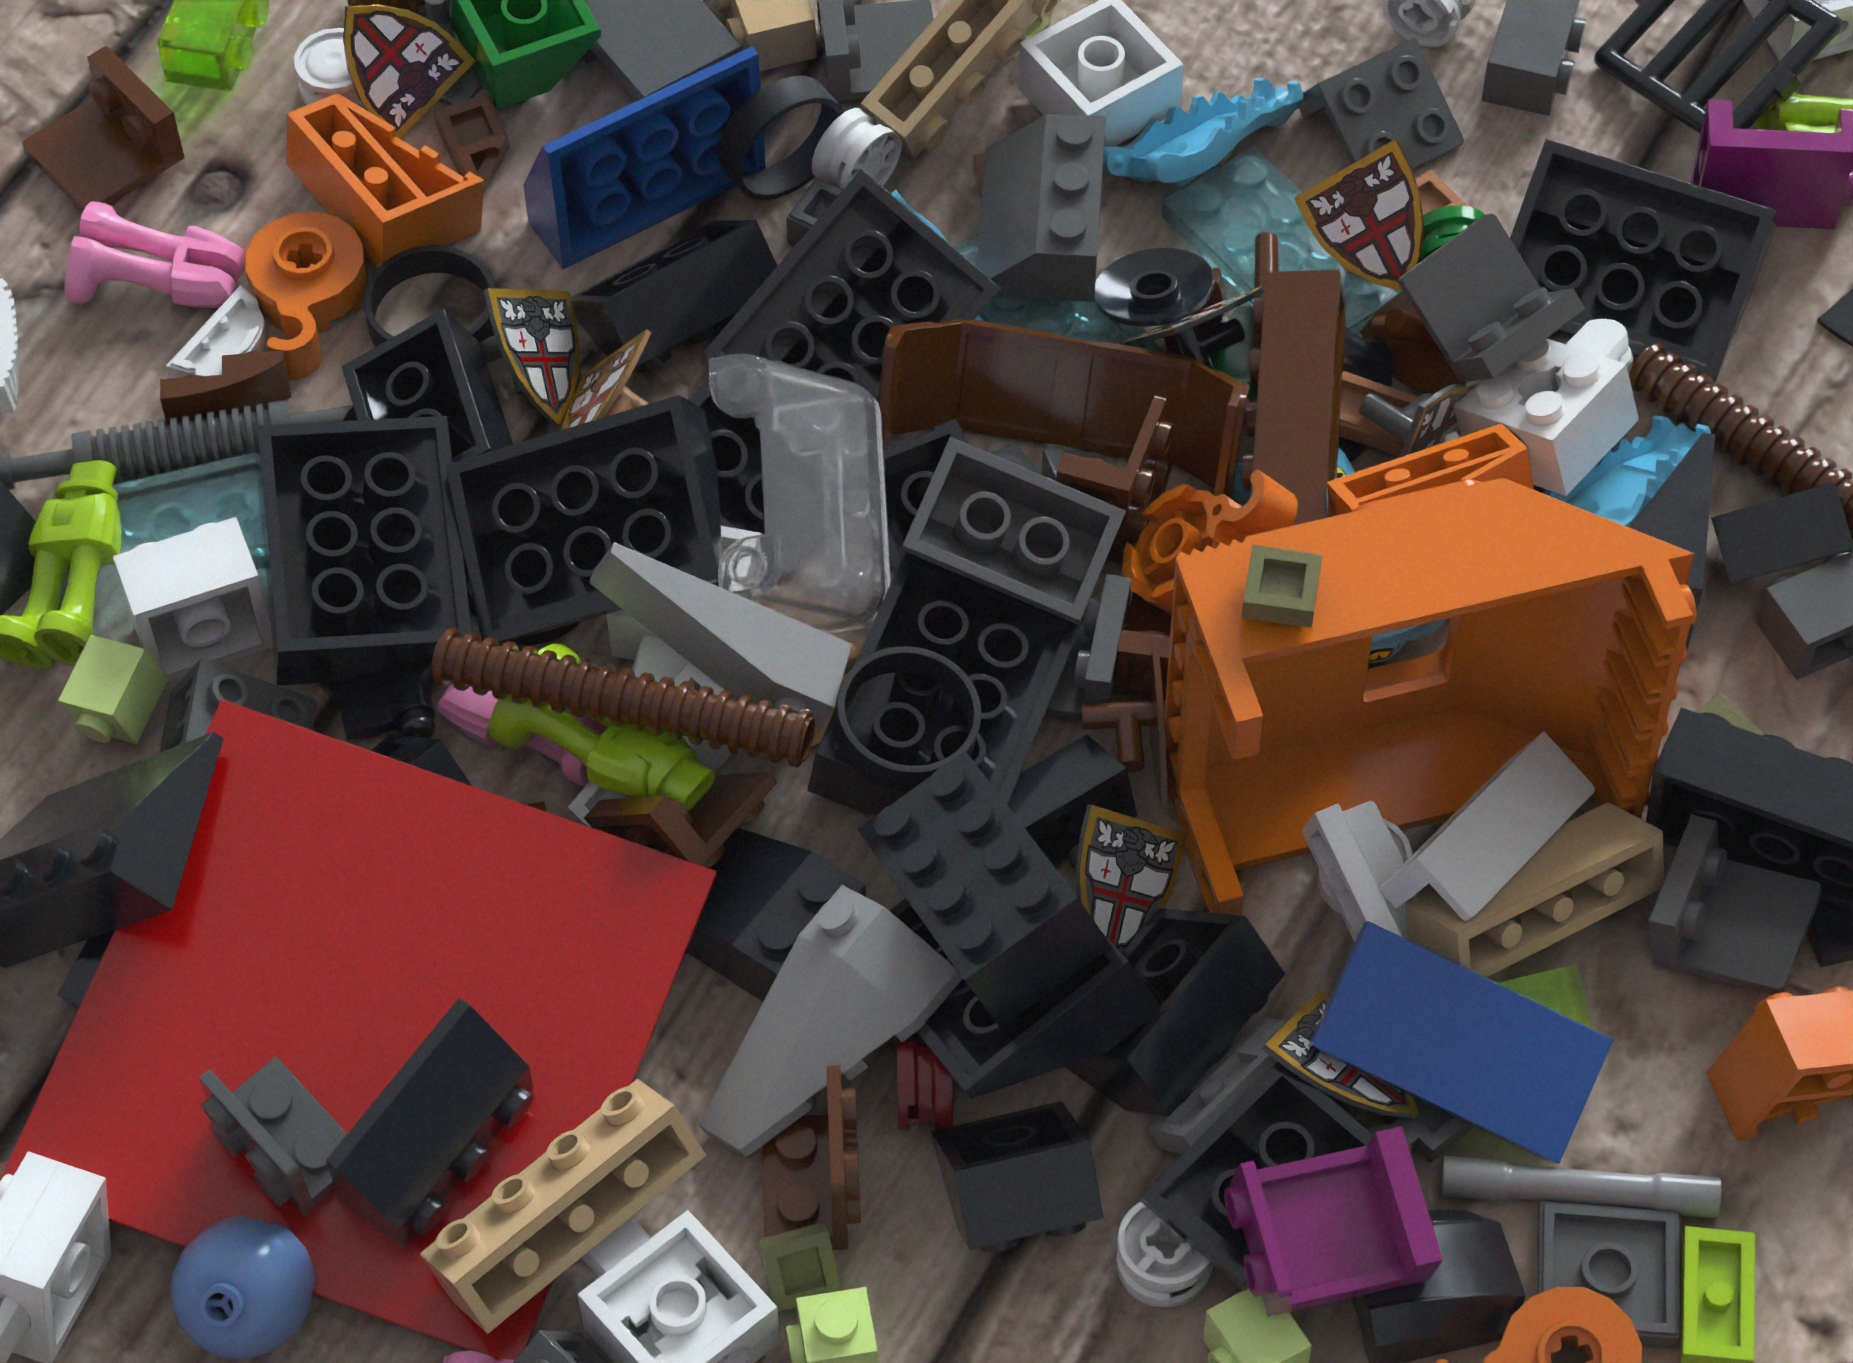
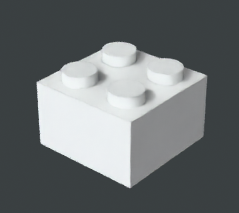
(1101, 66)
(195, 598)

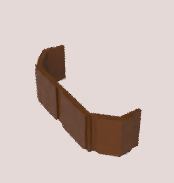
(1060, 392)

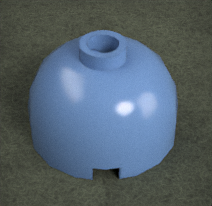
(242, 1287)

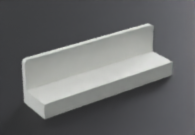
(1495, 830)
(1356, 860)

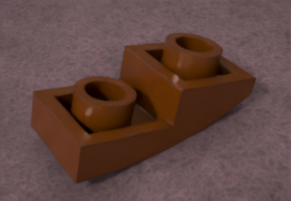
(244, 381)

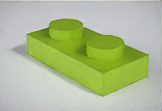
(1717, 1296)

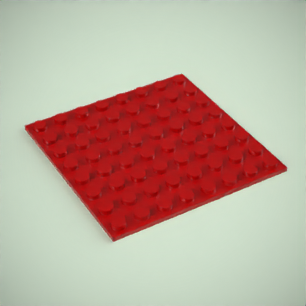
(334, 928)

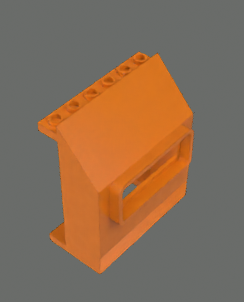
(1549, 631)

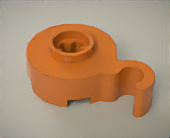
(303, 277)
(1195, 519)
(1568, 1318)

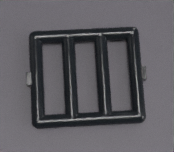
(1689, 108)

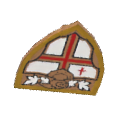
(603, 386)

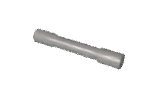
(1501, 1180)

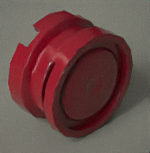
(922, 1087)

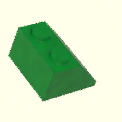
(523, 44)

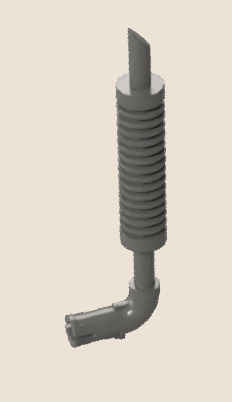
(165, 444)

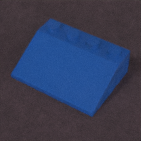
(640, 162)

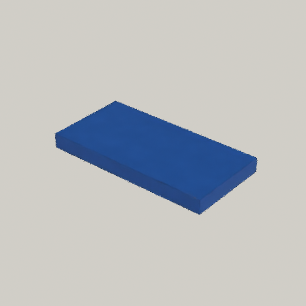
(1461, 1042)

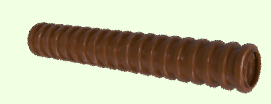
(1736, 426)
(622, 697)

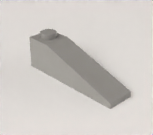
(726, 635)
(837, 998)

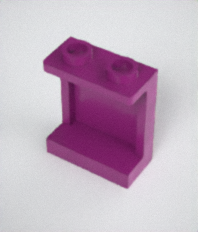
(1789, 171)
(1333, 1225)

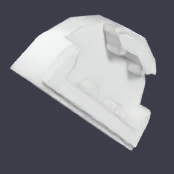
(231, 330)

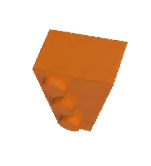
(379, 182)
(1476, 456)
(1787, 1060)

